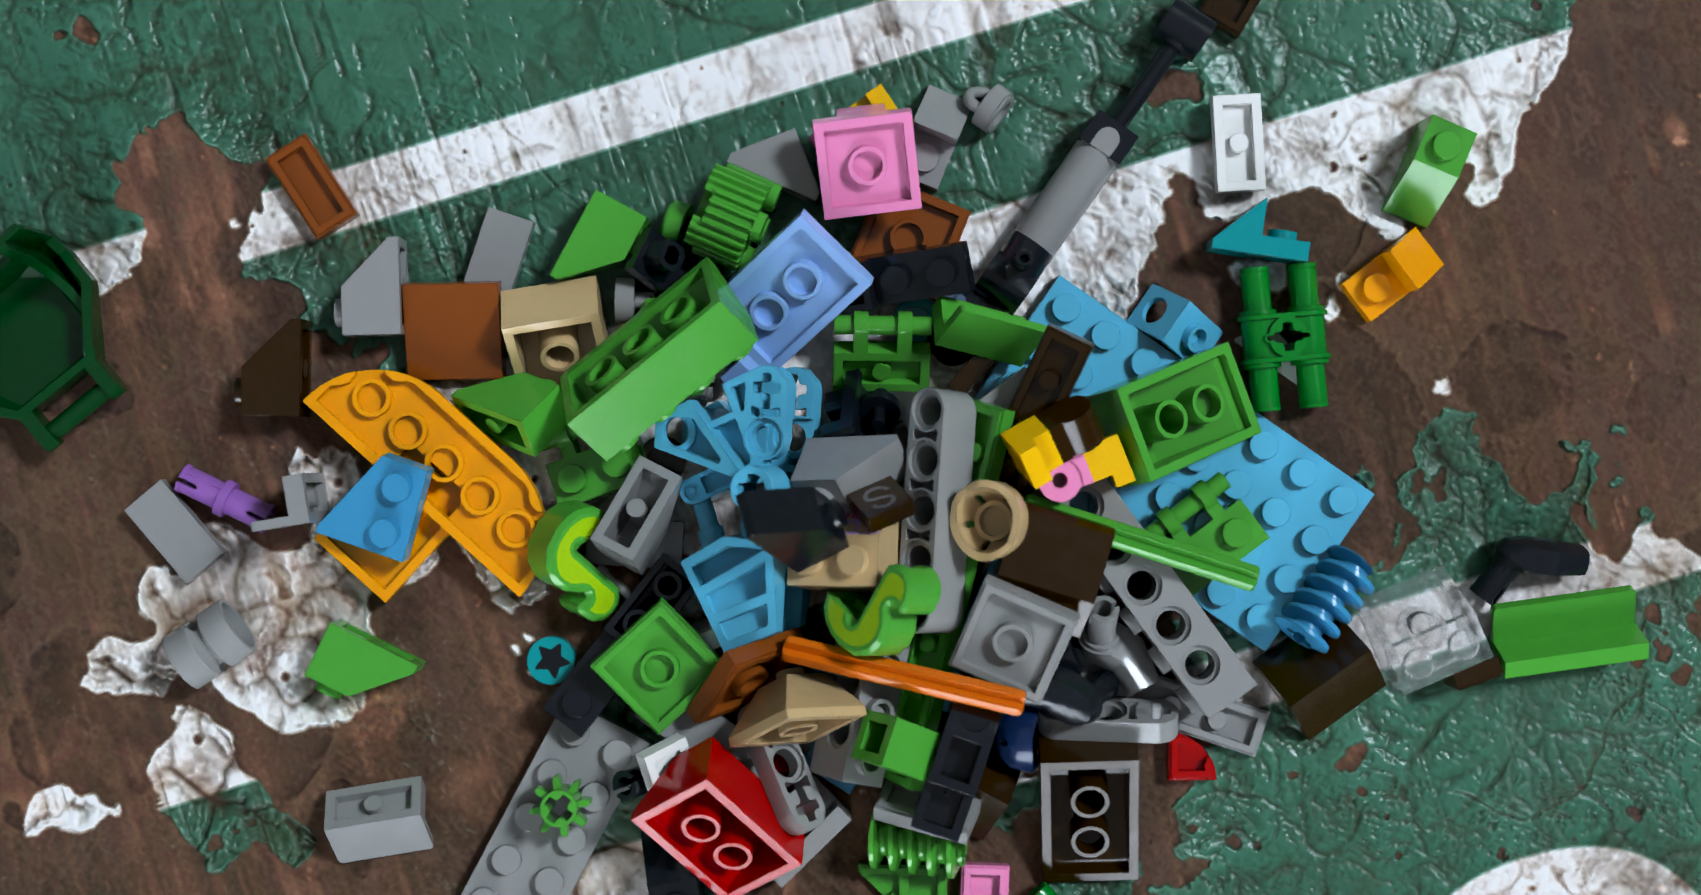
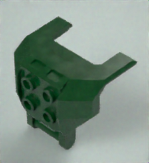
(49, 334)

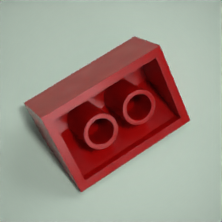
(717, 821)

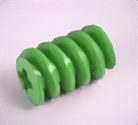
(915, 847)

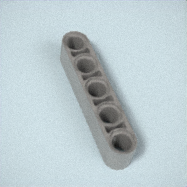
(936, 470)

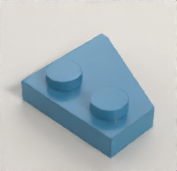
(382, 508)

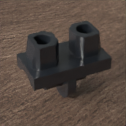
(658, 262)
(858, 411)

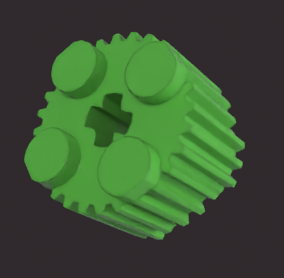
(732, 216)

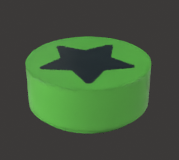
(677, 221)

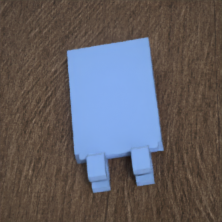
(794, 291)

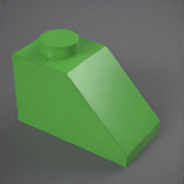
(1428, 170)
(601, 240)
(515, 410)
(357, 661)

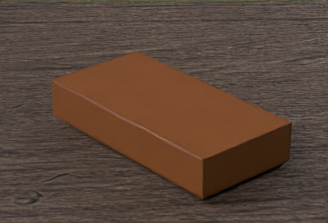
(312, 187)

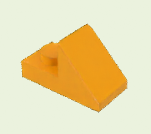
(1391, 275)

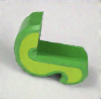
(557, 562)
(889, 617)

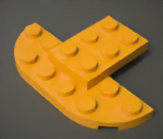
(475, 485)

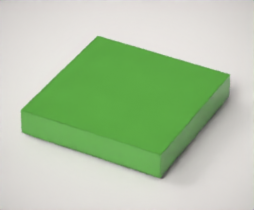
(657, 665)

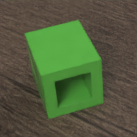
(895, 745)

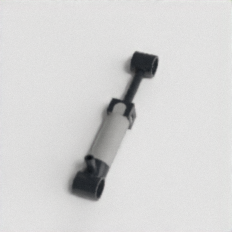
(1086, 168)

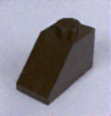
(278, 374)

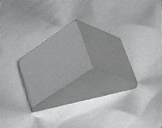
(782, 161)

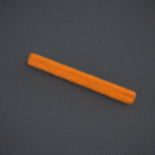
(904, 676)

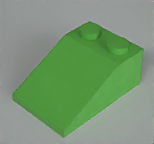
(1178, 413)

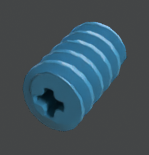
(1325, 598)

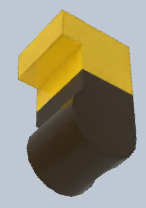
(1053, 438)

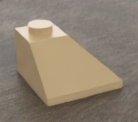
(795, 710)

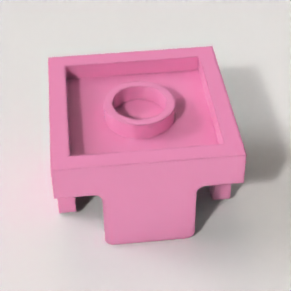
(867, 161)

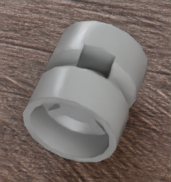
(201, 649)

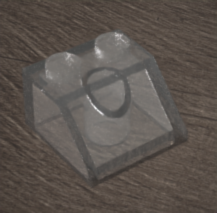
(1423, 630)

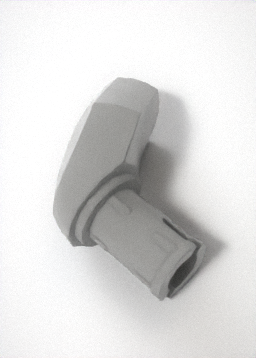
(1116, 648)

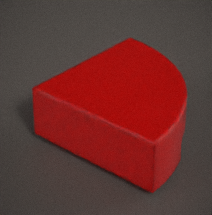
(1188, 760)

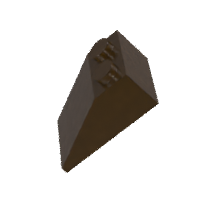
(1088, 810)

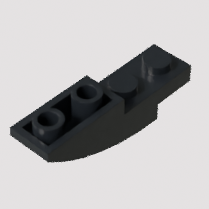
(915, 275)
(584, 692)
(955, 769)

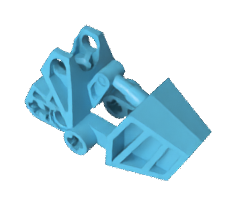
(742, 446)

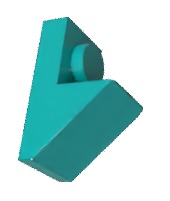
(1246, 240)

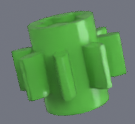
(546, 807)

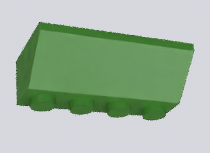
(656, 360)

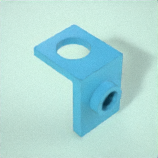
(1182, 326)

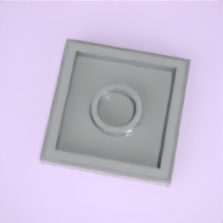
(1014, 638)

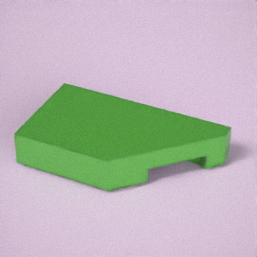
(903, 882)

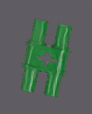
(1302, 318)

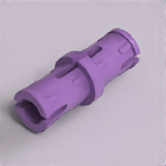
(223, 497)

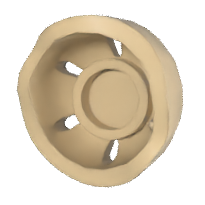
(996, 521)

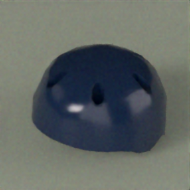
(1018, 740)

